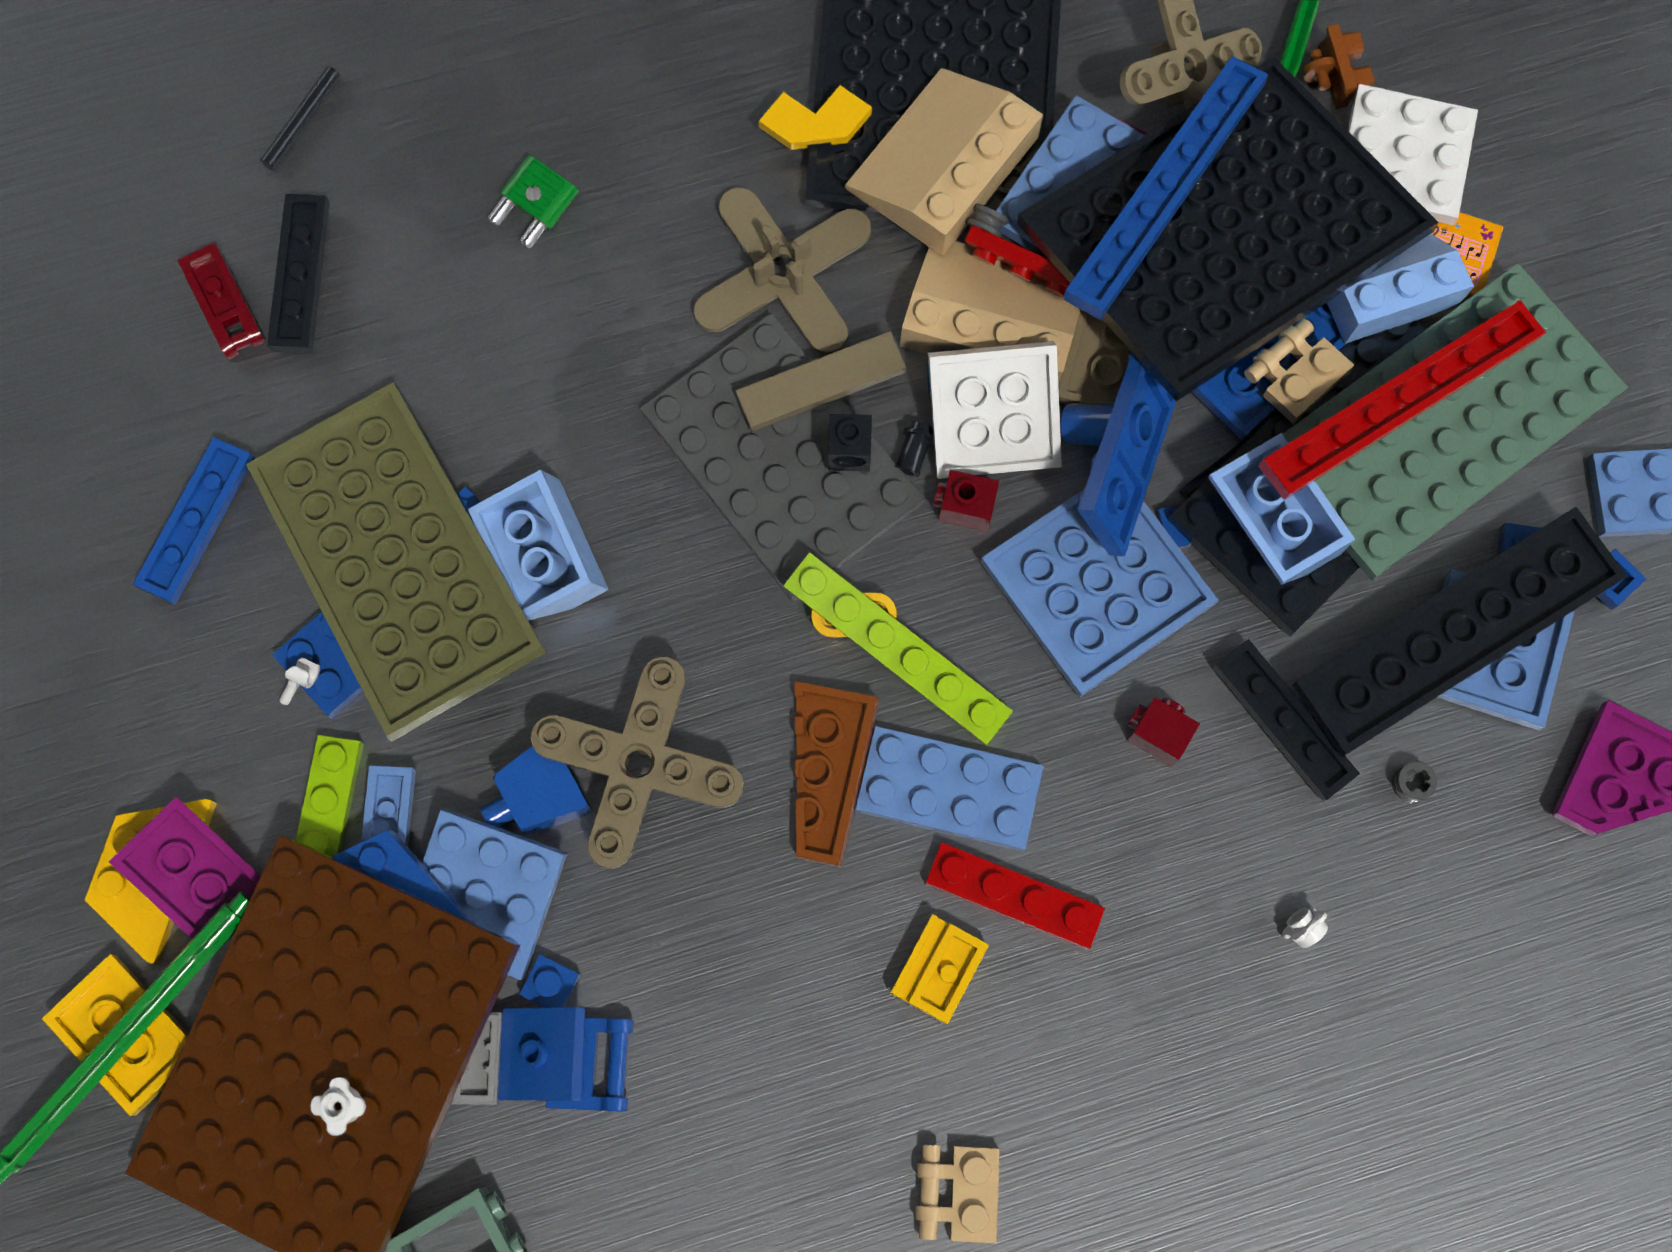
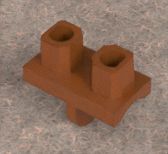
(1332, 66)

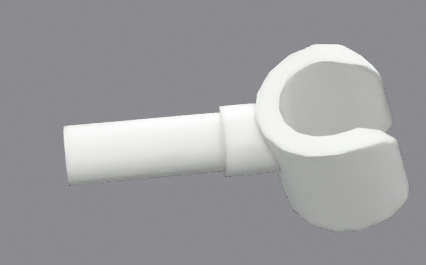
(302, 674)

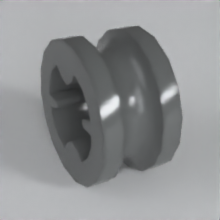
(988, 220)
(1413, 768)

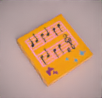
(1476, 245)

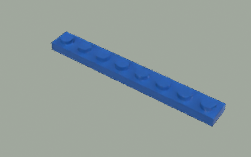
(1165, 188)

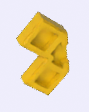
(798, 126)

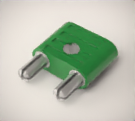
(538, 194)

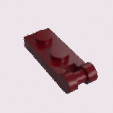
(220, 300)

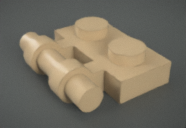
(1304, 382)
(973, 1194)

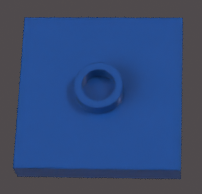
(541, 1054)

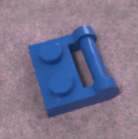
(614, 1097)

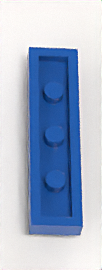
(193, 521)

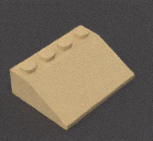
(946, 157)
(980, 305)

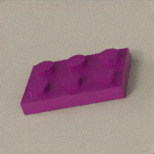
(184, 867)

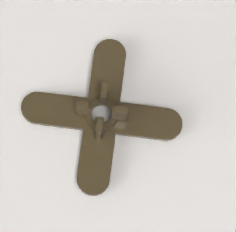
(1166, 73)
(798, 289)
(608, 753)

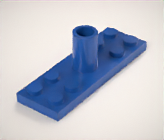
(1129, 444)

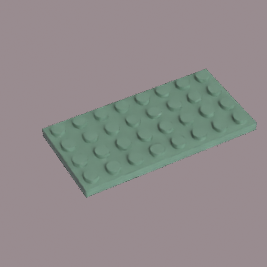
(1472, 440)

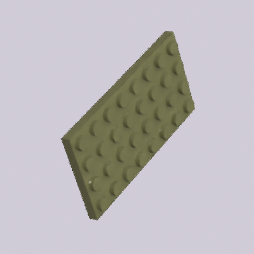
(394, 561)

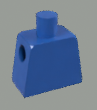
(535, 794)

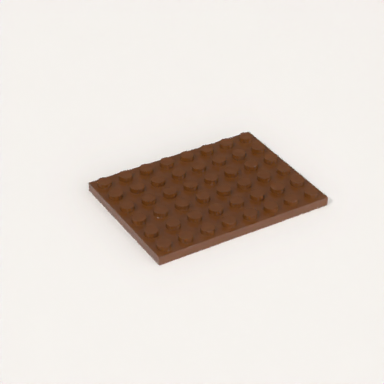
(318, 987)

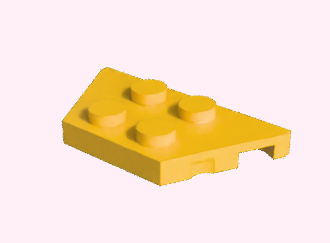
(120, 901)

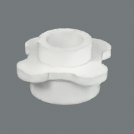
(1306, 927)
(351, 1109)

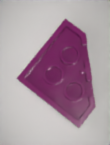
(1618, 773)

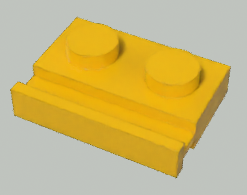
(939, 969)

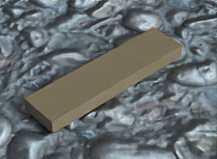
(820, 381)

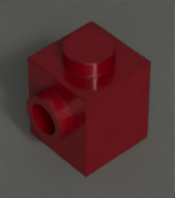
(966, 500)
(1162, 730)

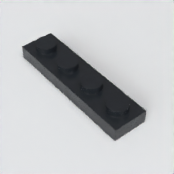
(298, 273)
(1285, 720)

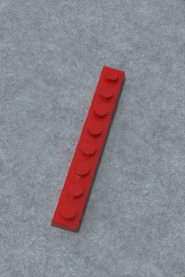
(1401, 400)

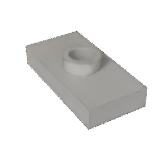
(481, 1077)

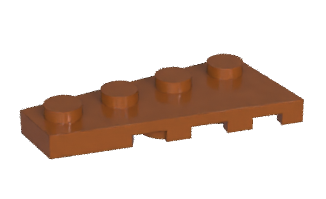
(832, 750)

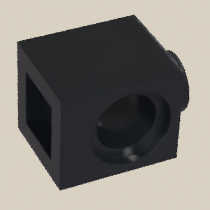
(849, 442)

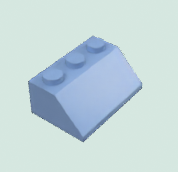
(1405, 289)
(1288, 533)
(539, 546)

